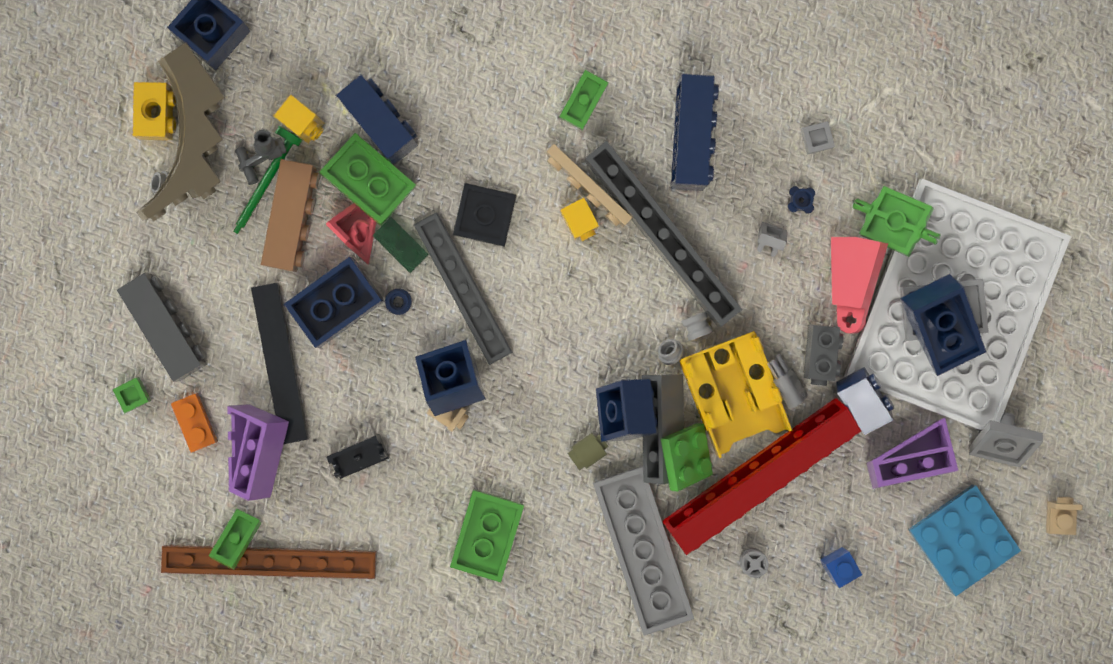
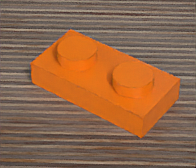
(194, 422)

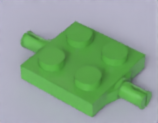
(896, 221)

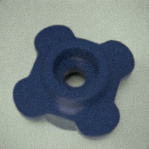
(808, 196)

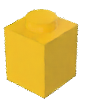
(579, 220)

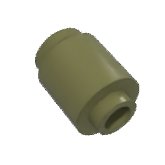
(588, 451)

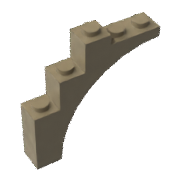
(194, 95)

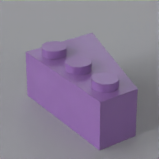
(255, 451)
(916, 458)

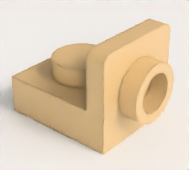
(452, 419)
(1062, 516)

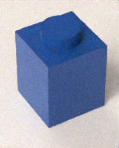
(841, 567)

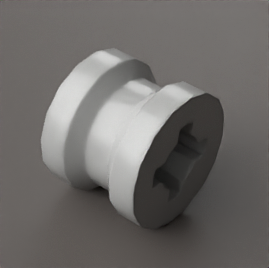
(697, 326)
(758, 566)

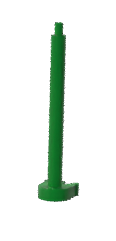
(290, 139)

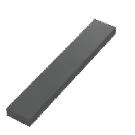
(463, 288)

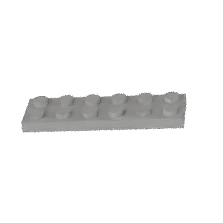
(643, 551)

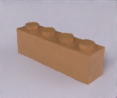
(289, 215)

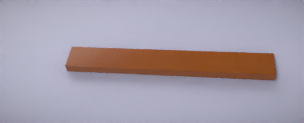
(273, 562)

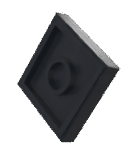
(484, 215)

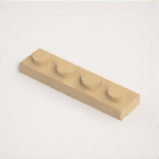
(578, 179)

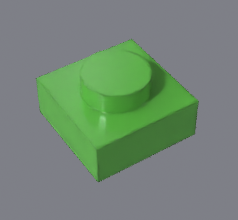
(131, 395)

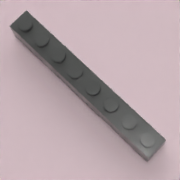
(662, 234)

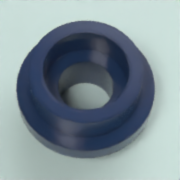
(389, 301)

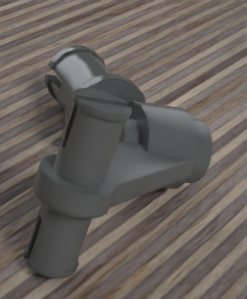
(265, 148)

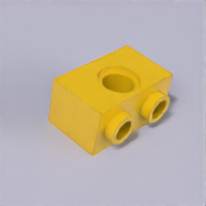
(145, 97)
(300, 119)

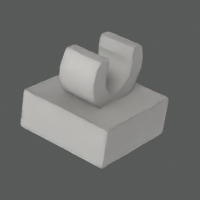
(773, 237)

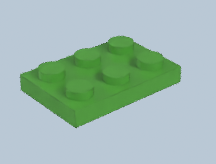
(367, 179)
(487, 535)

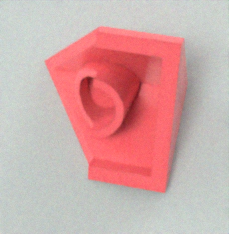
(355, 230)

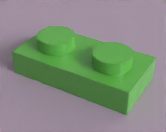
(583, 100)
(235, 539)

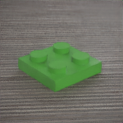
(686, 457)

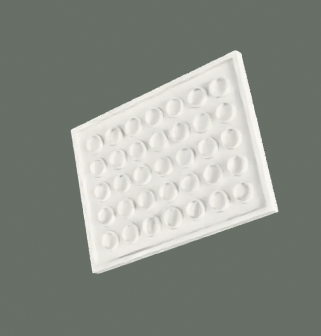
(975, 243)

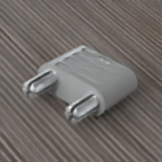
(787, 381)

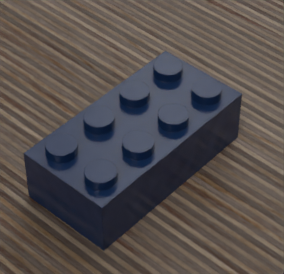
(693, 132)

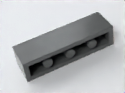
(162, 326)
(669, 411)

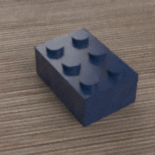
(378, 118)
(334, 302)

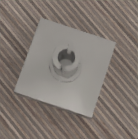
(1006, 442)

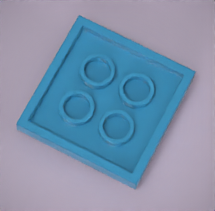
(964, 540)

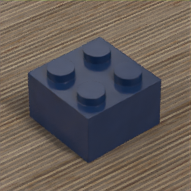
(209, 30)
(450, 378)
(626, 410)

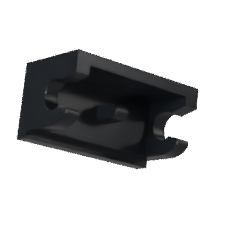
(358, 456)

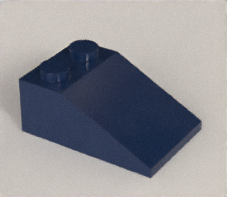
(944, 324)

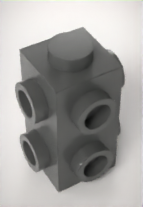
(822, 354)

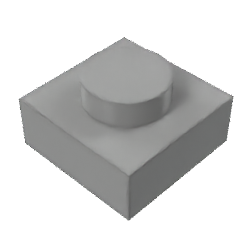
(817, 137)

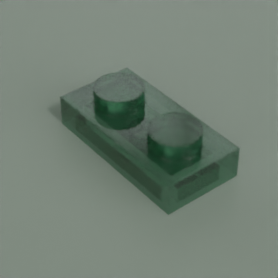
(400, 245)

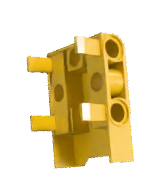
(737, 402)

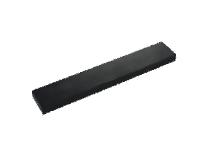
(279, 360)

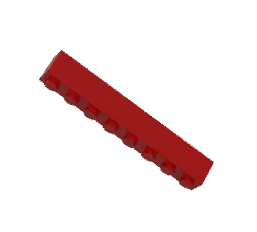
(762, 476)

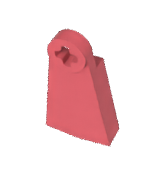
(854, 278)

